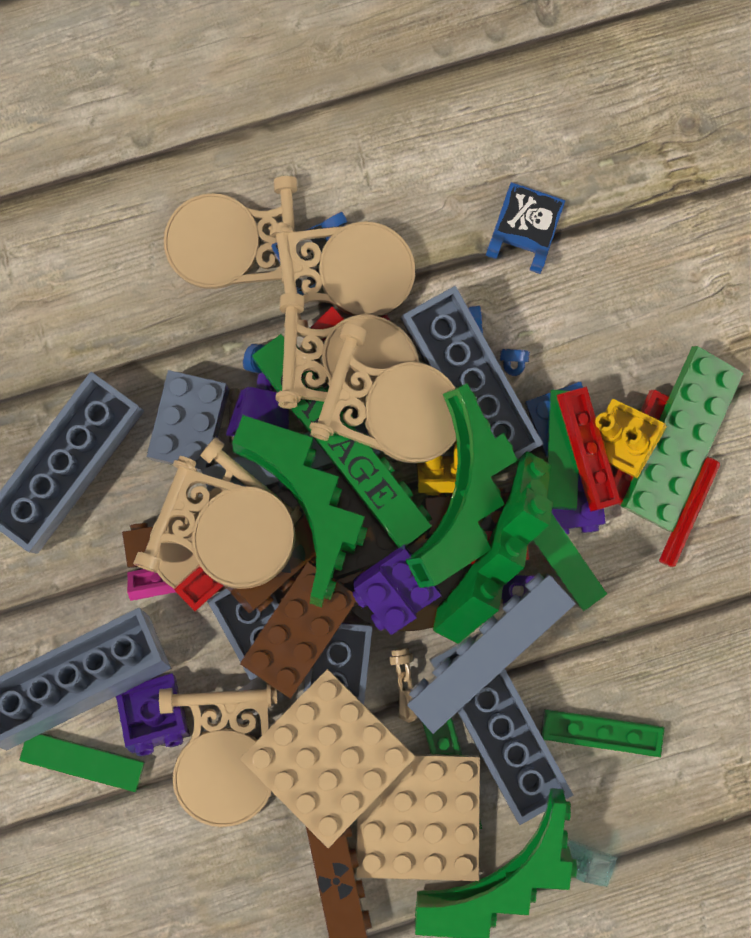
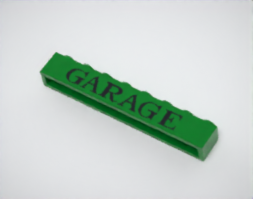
(355, 461)

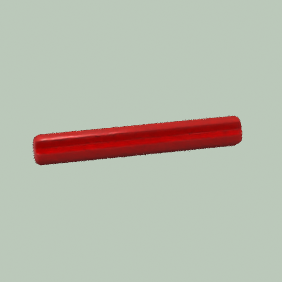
(690, 513)

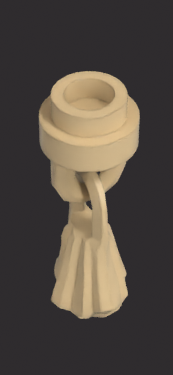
(398, 658)

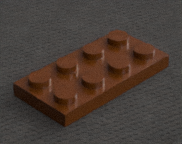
(297, 633)

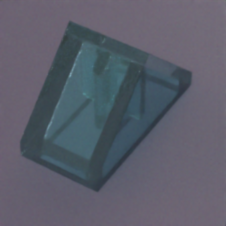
(592, 864)

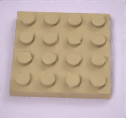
(327, 758)
(424, 822)

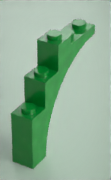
(287, 458)
(475, 495)
(521, 521)
(473, 908)

